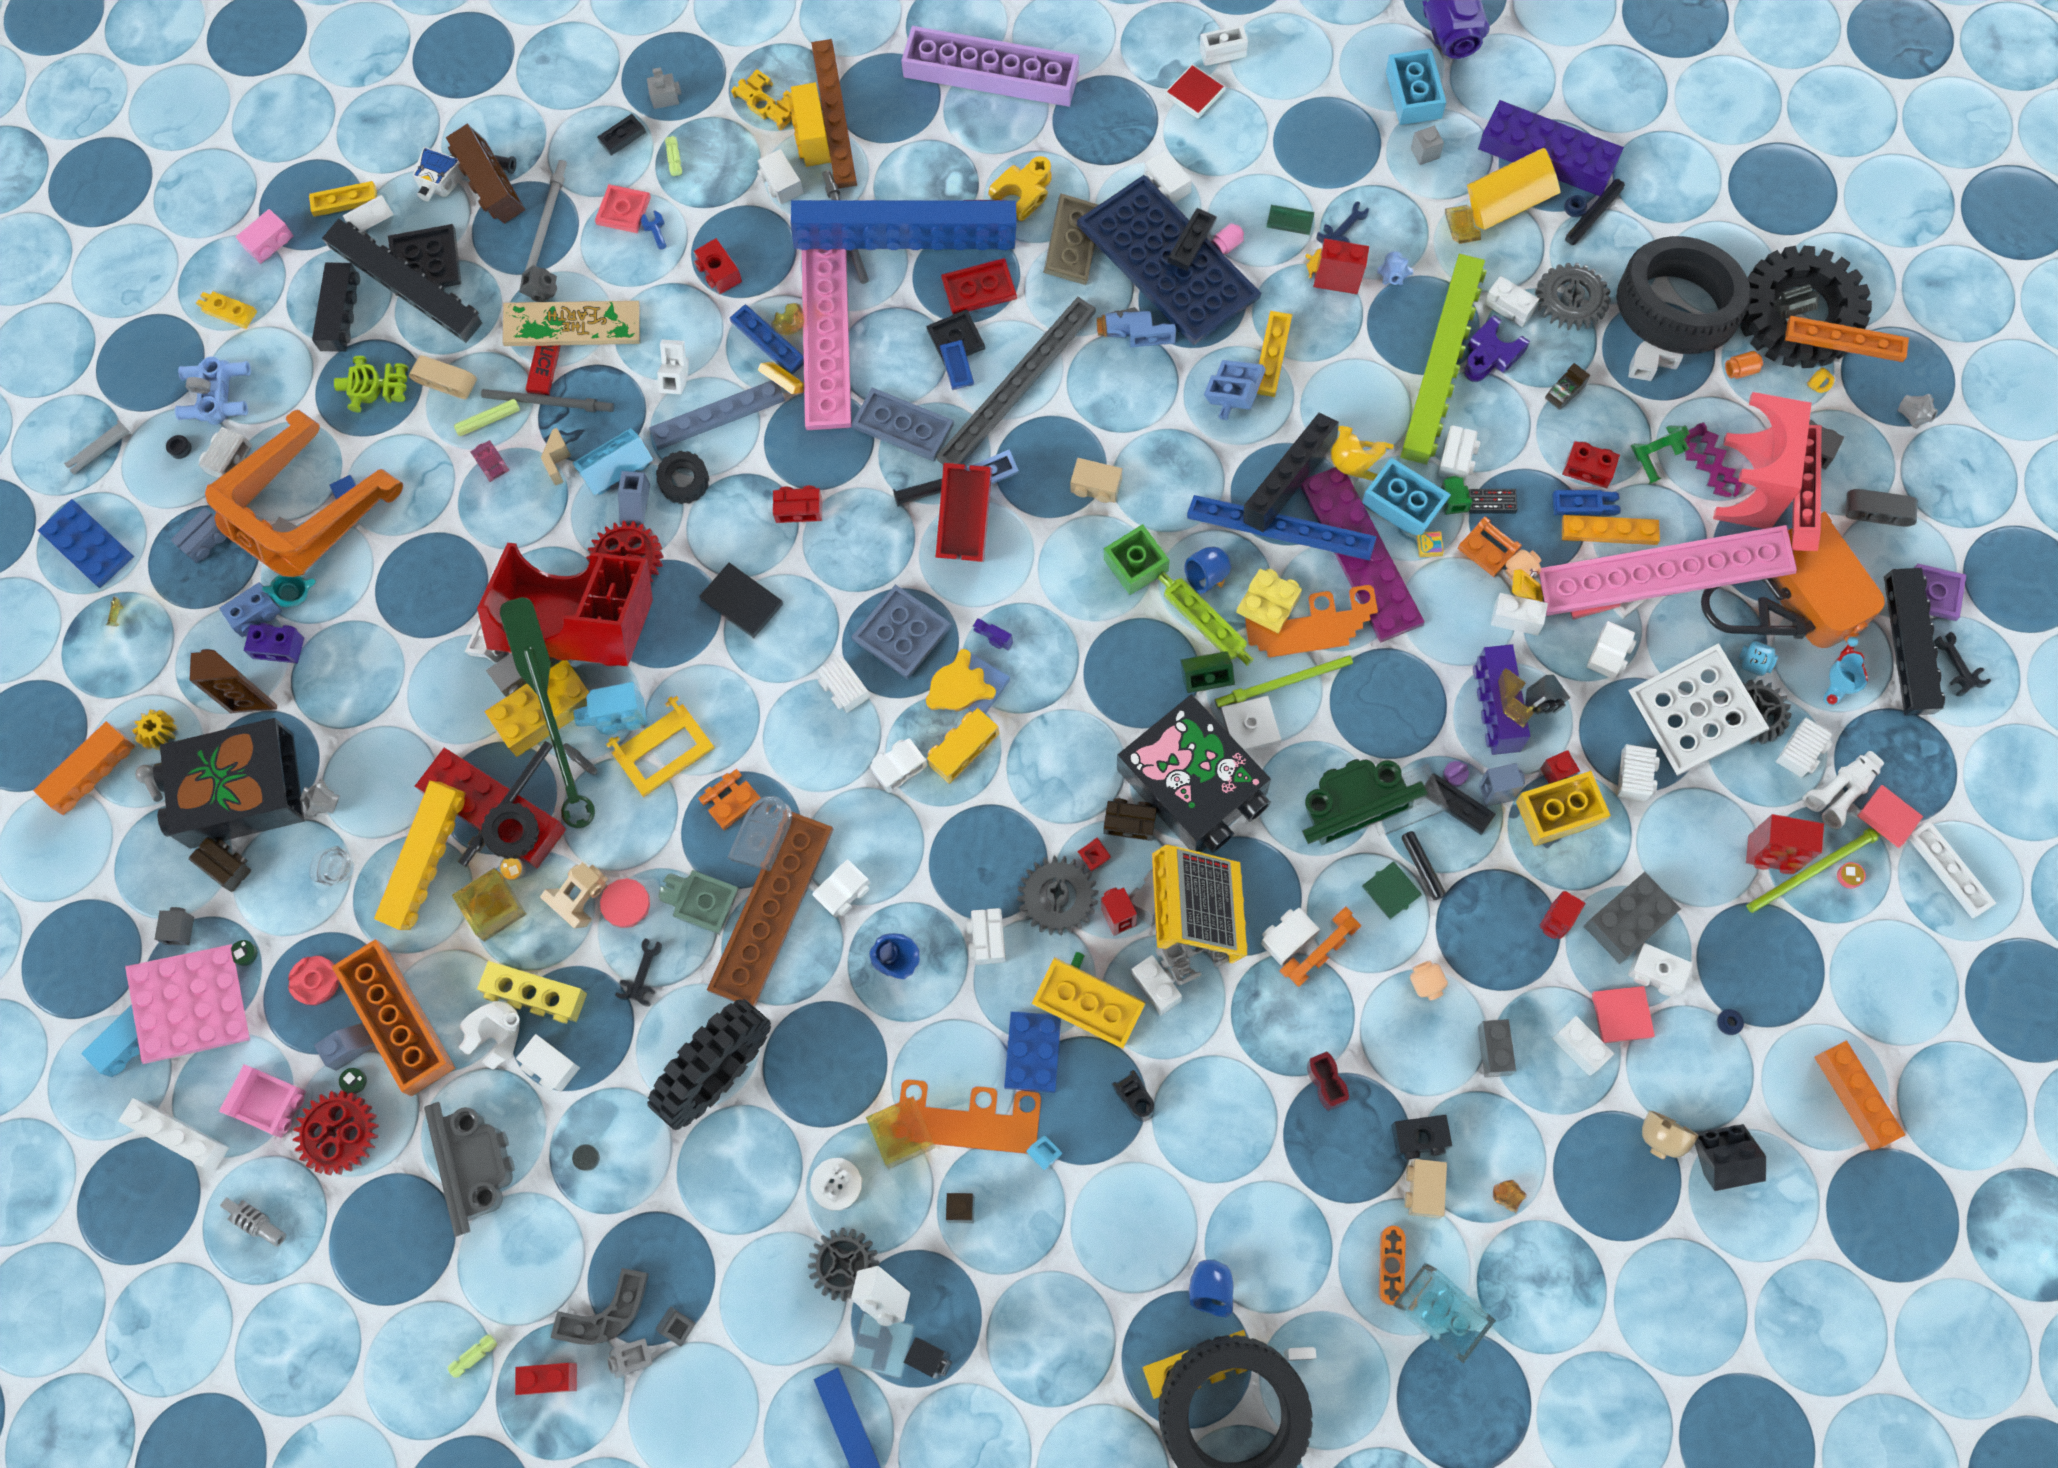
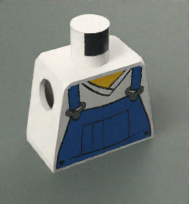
(436, 174)

